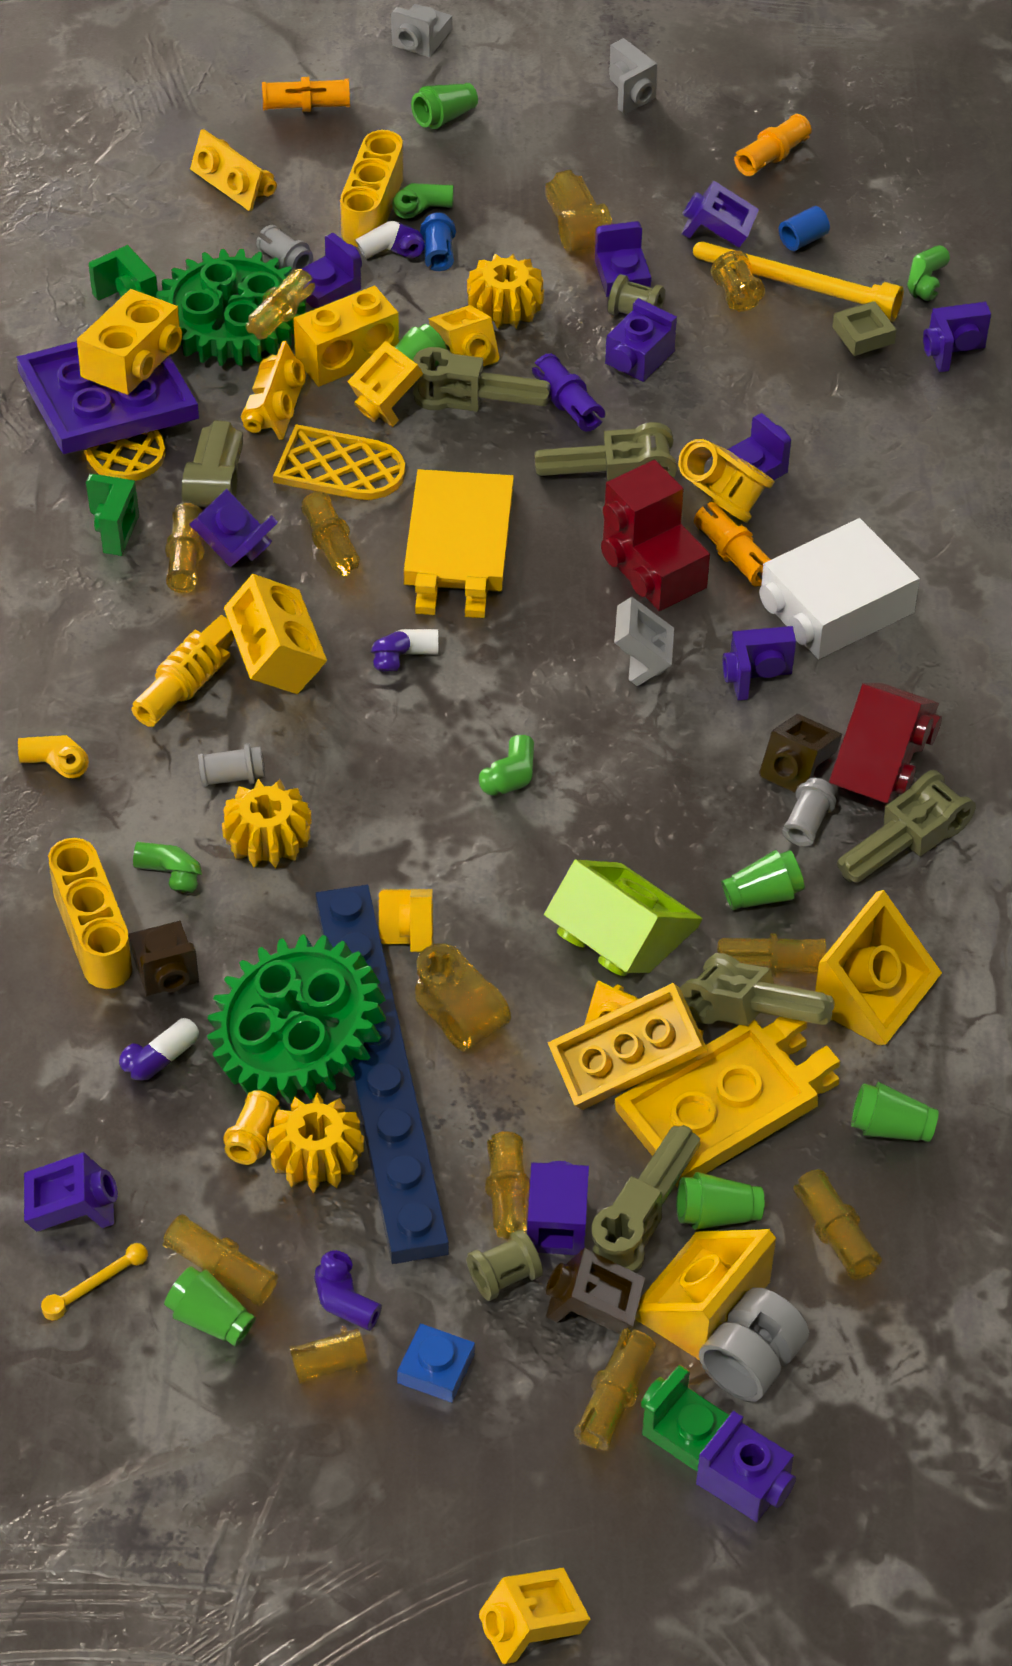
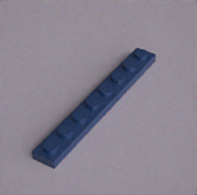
(387, 1096)

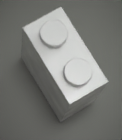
(838, 588)

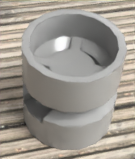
(753, 1344)

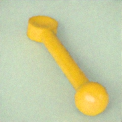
(54, 1306)

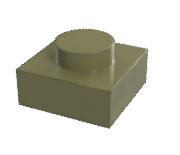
(864, 328)

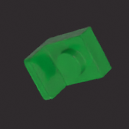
(119, 273)
(115, 510)
(679, 1417)

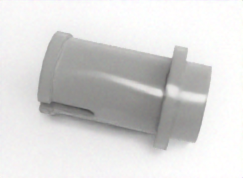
(287, 250)
(231, 766)
(813, 802)

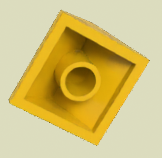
(876, 971)
(706, 1284)

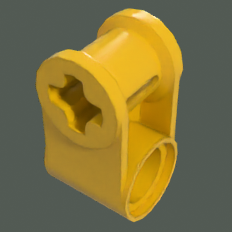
(729, 482)

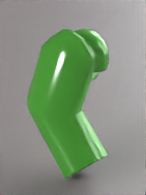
(419, 197)
(923, 265)
(510, 772)
(171, 859)

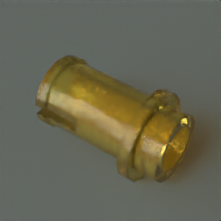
(329, 1355)

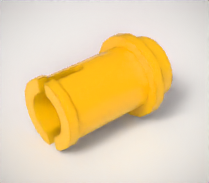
(247, 1138)

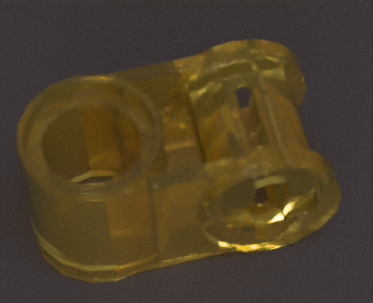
(458, 996)

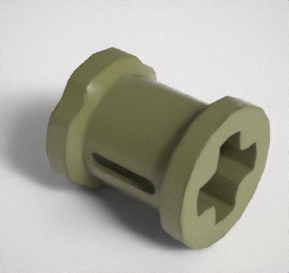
(626, 293)
(504, 1265)

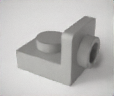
(419, 29)
(633, 75)
(645, 639)

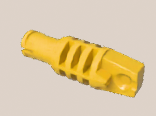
(185, 671)

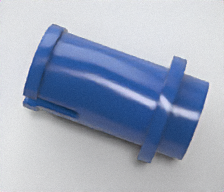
(438, 234)

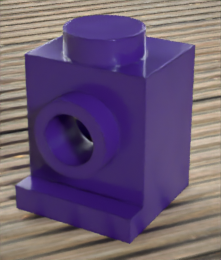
(641, 340)
(745, 1469)

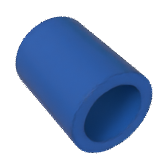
(804, 228)

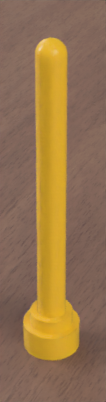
(887, 296)

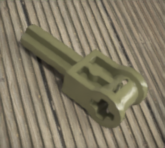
(462, 383)
(621, 453)
(912, 820)
(742, 991)
(629, 1223)

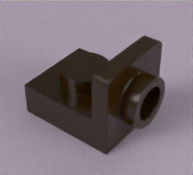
(796, 751)
(164, 958)
(595, 1291)

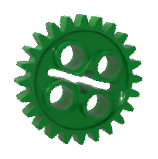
(217, 302)
(290, 1007)

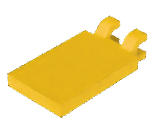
(458, 537)
(731, 1092)

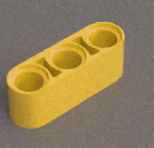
(371, 185)
(90, 913)

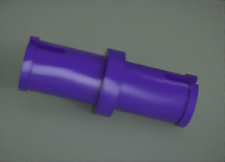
(569, 392)

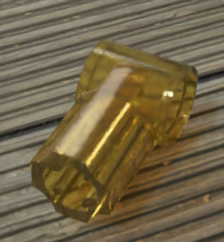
(575, 211)

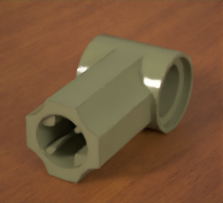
(213, 464)

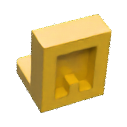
(468, 333)
(383, 382)
(406, 917)
(531, 1610)

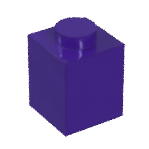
(557, 1207)

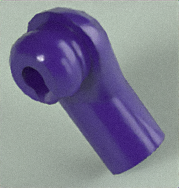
(338, 1294)

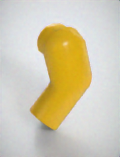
(57, 751)

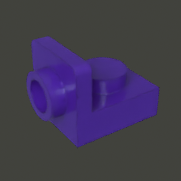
(721, 213)
(620, 252)
(335, 273)
(956, 330)
(766, 447)
(232, 529)
(758, 654)
(68, 1191)

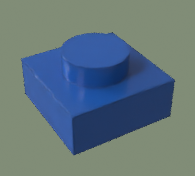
(436, 1363)

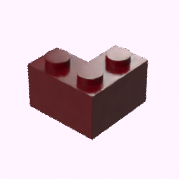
(647, 536)
(882, 739)

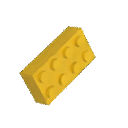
(627, 1046)

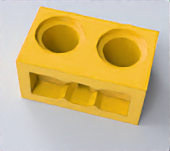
(344, 334)
(129, 341)
(275, 634)

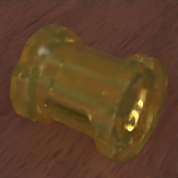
(737, 281)

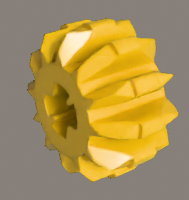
(506, 290)
(266, 823)
(315, 1142)

